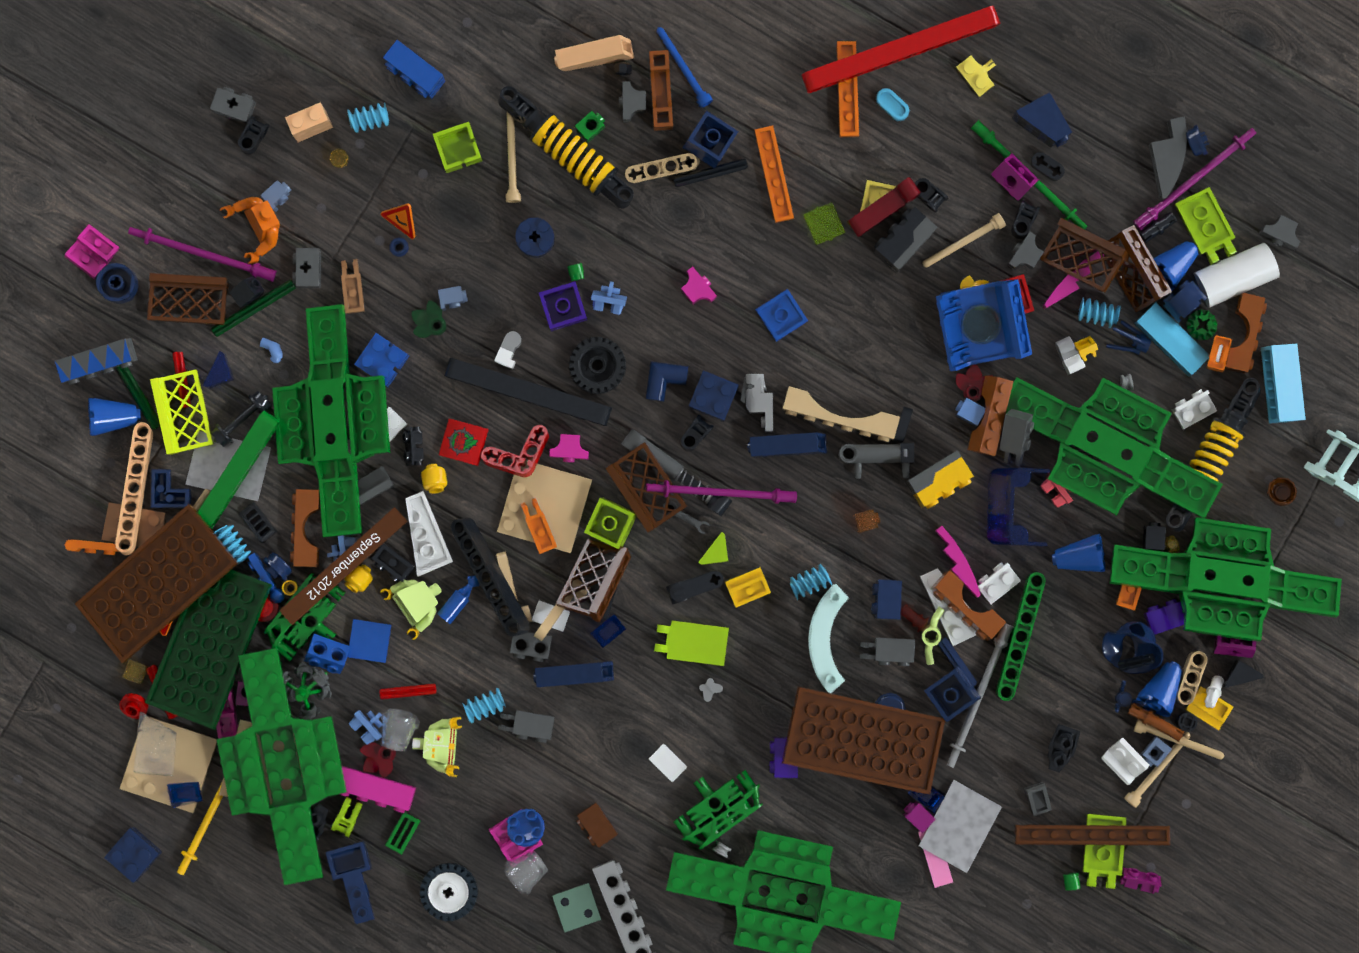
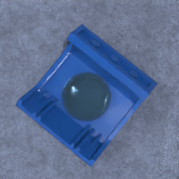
(983, 324)

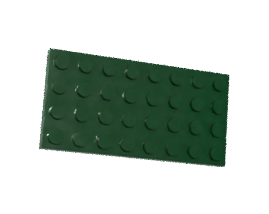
(206, 649)

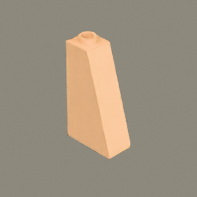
(594, 53)

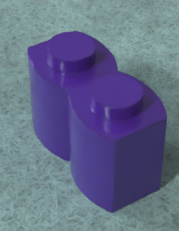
(1165, 617)

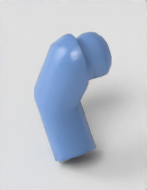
(274, 349)

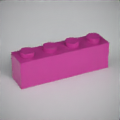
(378, 789)

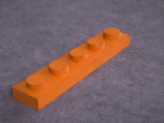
(847, 95)
(774, 174)

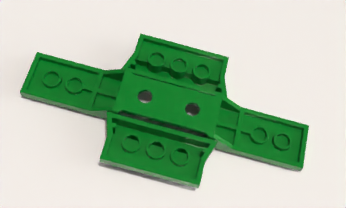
(1130, 416)
(308, 421)
(1231, 553)
(317, 758)
(790, 859)

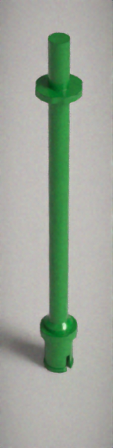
(989, 138)

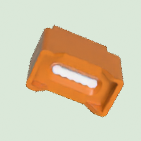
(1219, 353)

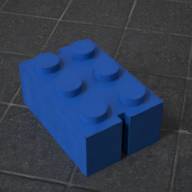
(413, 70)

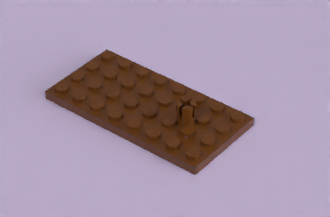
(156, 583)
(863, 740)

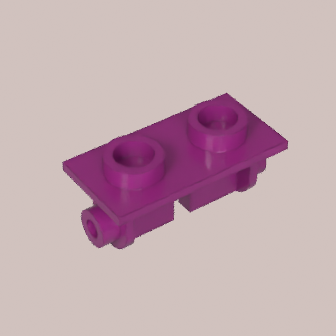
(1132, 877)

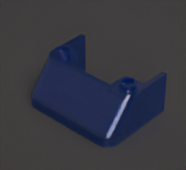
(1001, 506)

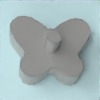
(709, 689)

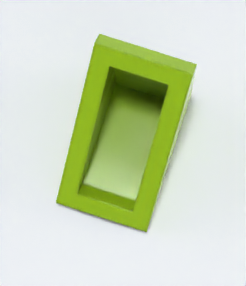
(717, 552)

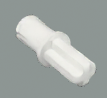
(1214, 691)

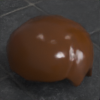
(1282, 491)

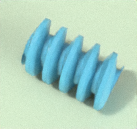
(365, 117)
(1098, 312)
(232, 544)
(809, 581)
(484, 705)

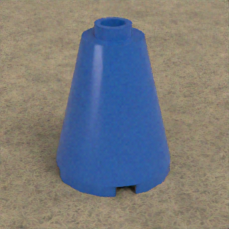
(1176, 262)
(110, 415)
(1081, 555)
(1162, 689)

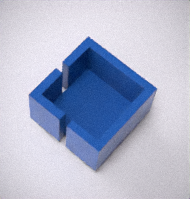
(381, 359)

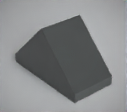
(1038, 798)

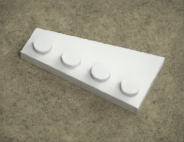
(427, 539)
(953, 626)

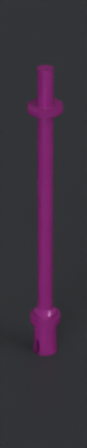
(1152, 212)
(255, 270)
(776, 495)

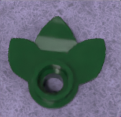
(426, 319)

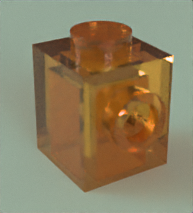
(866, 520)

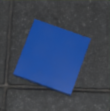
(781, 315)
(369, 641)

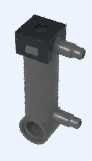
(879, 453)

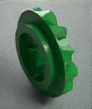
(1202, 334)

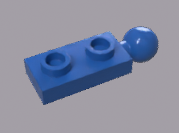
(255, 563)

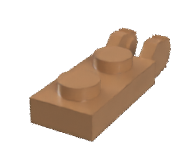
(352, 289)

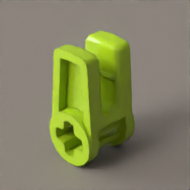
(340, 818)

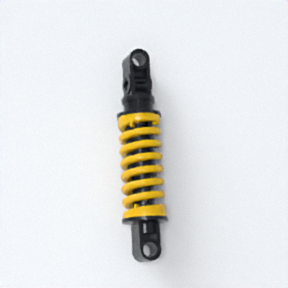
(571, 154)
(1213, 452)

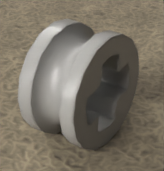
(1126, 382)
(721, 849)

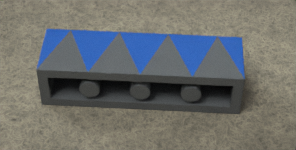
(96, 360)

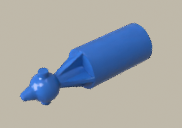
(457, 601)

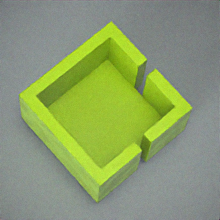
(457, 147)

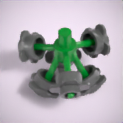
(301, 692)

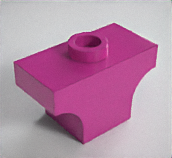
(697, 287)
(569, 449)

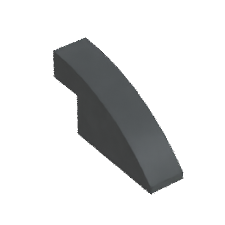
(1168, 156)

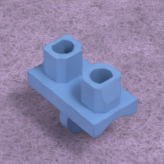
(600, 298)
(344, 544)
(372, 733)

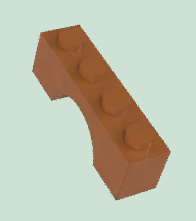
(661, 90)
(1250, 310)
(987, 435)
(304, 553)
(950, 591)

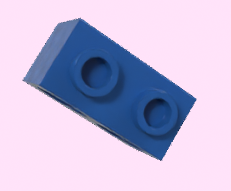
(328, 649)

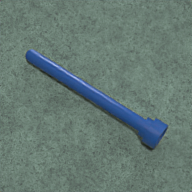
(703, 98)

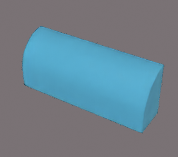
(1172, 339)
(1283, 383)

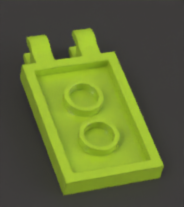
(1206, 224)
(694, 642)
(1103, 859)

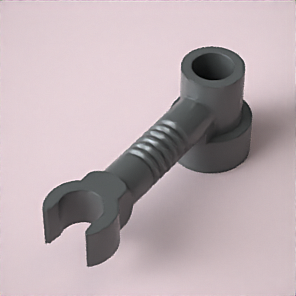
(689, 519)

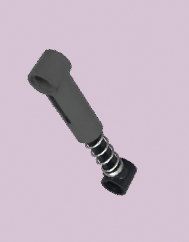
(674, 470)

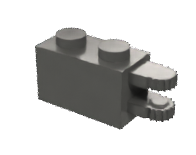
(1016, 435)
(891, 650)
(530, 725)

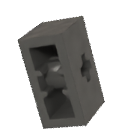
(240, 113)
(312, 278)

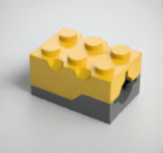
(940, 480)

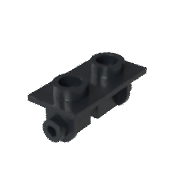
(412, 455)

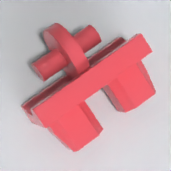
(1062, 497)

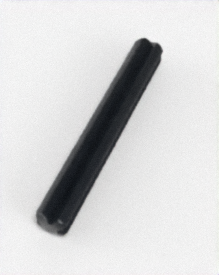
(709, 173)

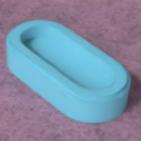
(892, 104)

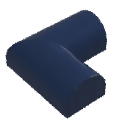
(660, 375)
(161, 493)

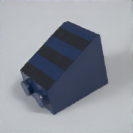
(1044, 121)

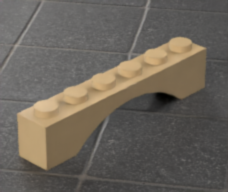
(801, 403)

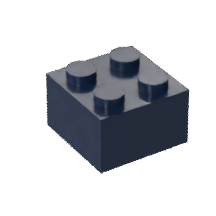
(710, 139)
(713, 396)
(887, 599)
(952, 694)
(133, 854)

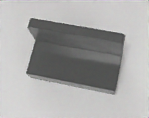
(374, 485)

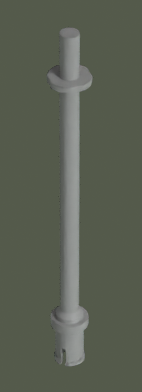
(1000, 643)

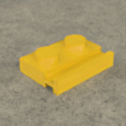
(747, 587)
(1213, 716)

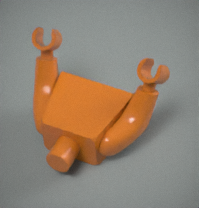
(262, 221)

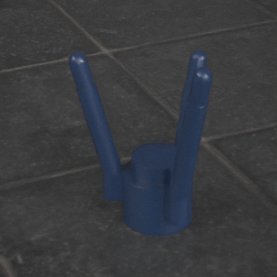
(1140, 341)
(1125, 699)

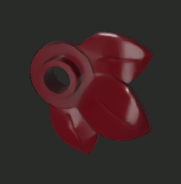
(972, 380)
(376, 760)

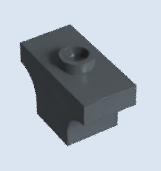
(631, 102)
(1282, 233)
(1026, 253)

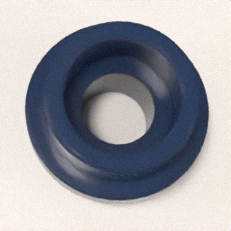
(394, 243)

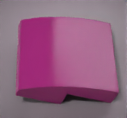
(91, 251)
(508, 848)

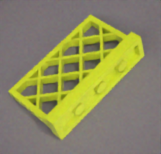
(165, 415)

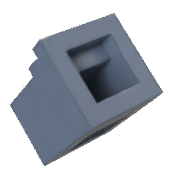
(276, 194)
(452, 297)
(1161, 748)

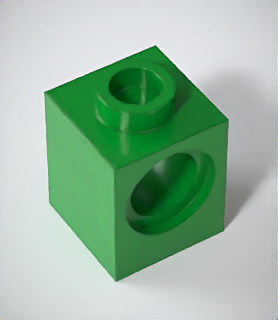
(588, 134)

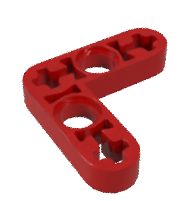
(518, 461)

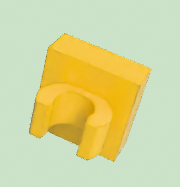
(1086, 347)

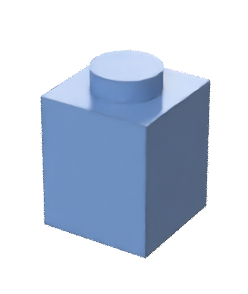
(970, 411)

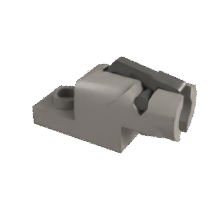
(757, 400)

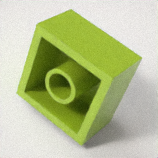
(610, 523)

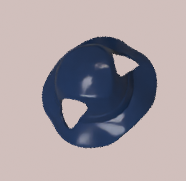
(1144, 643)

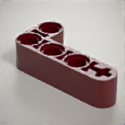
(884, 207)

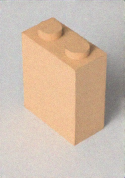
(309, 122)

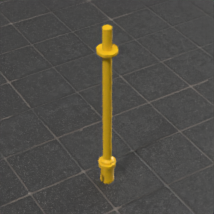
(189, 855)

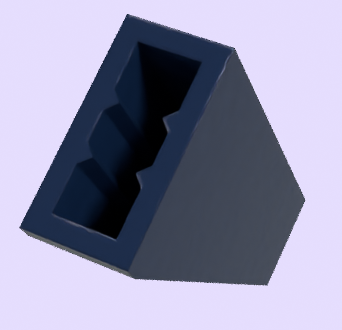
(788, 445)
(574, 674)

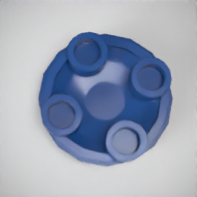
(525, 827)

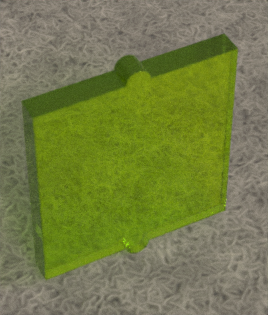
(824, 223)

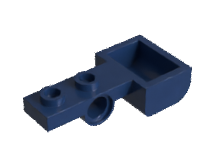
(349, 864)

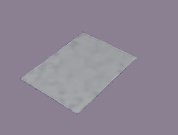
(211, 461)
(960, 826)

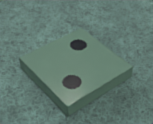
(576, 907)

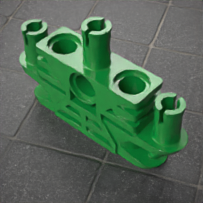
(302, 632)
(724, 820)

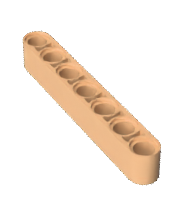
(133, 479)

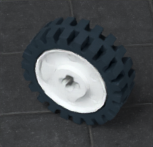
(457, 904)

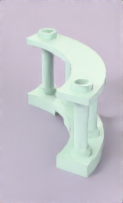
(1319, 469)
(820, 638)

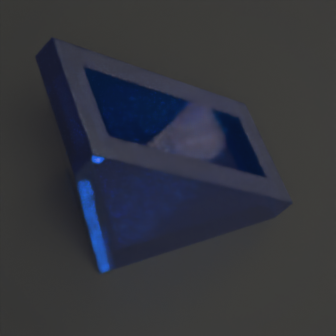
(220, 372)
(608, 631)
(184, 793)
(930, 801)

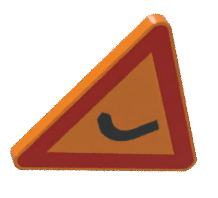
(401, 218)

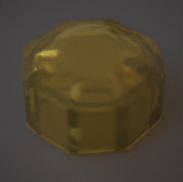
(339, 158)
(1172, 544)

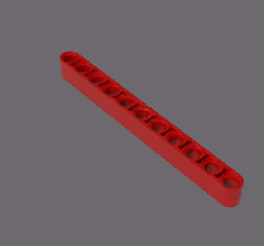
(900, 49)

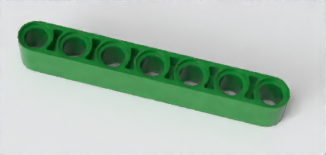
(238, 468)
(1027, 629)

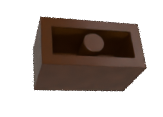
(597, 825)

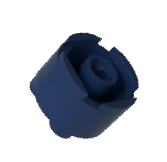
(527, 229)
(113, 273)
(1184, 301)

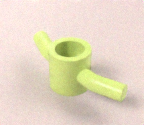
(930, 643)

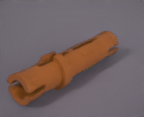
(1156, 722)

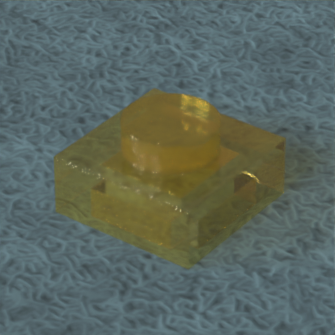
(135, 671)

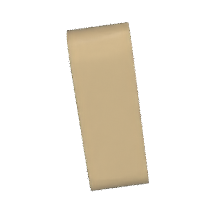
(1197, 670)

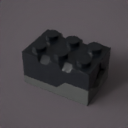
(904, 239)

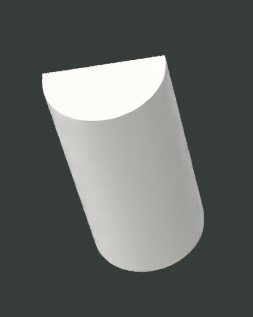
(1237, 274)

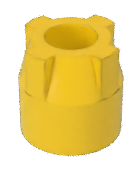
(285, 587)

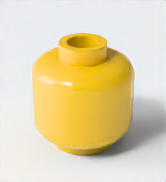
(434, 478)
(359, 579)

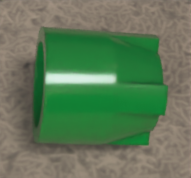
(576, 272)
(1071, 881)

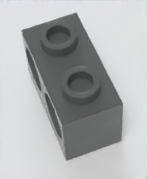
(530, 649)

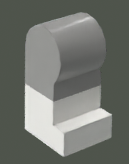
(509, 345)
(1069, 355)

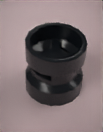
(1183, 719)

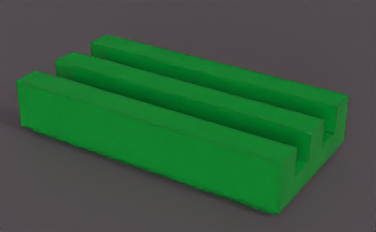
(410, 818)

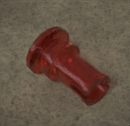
(915, 618)

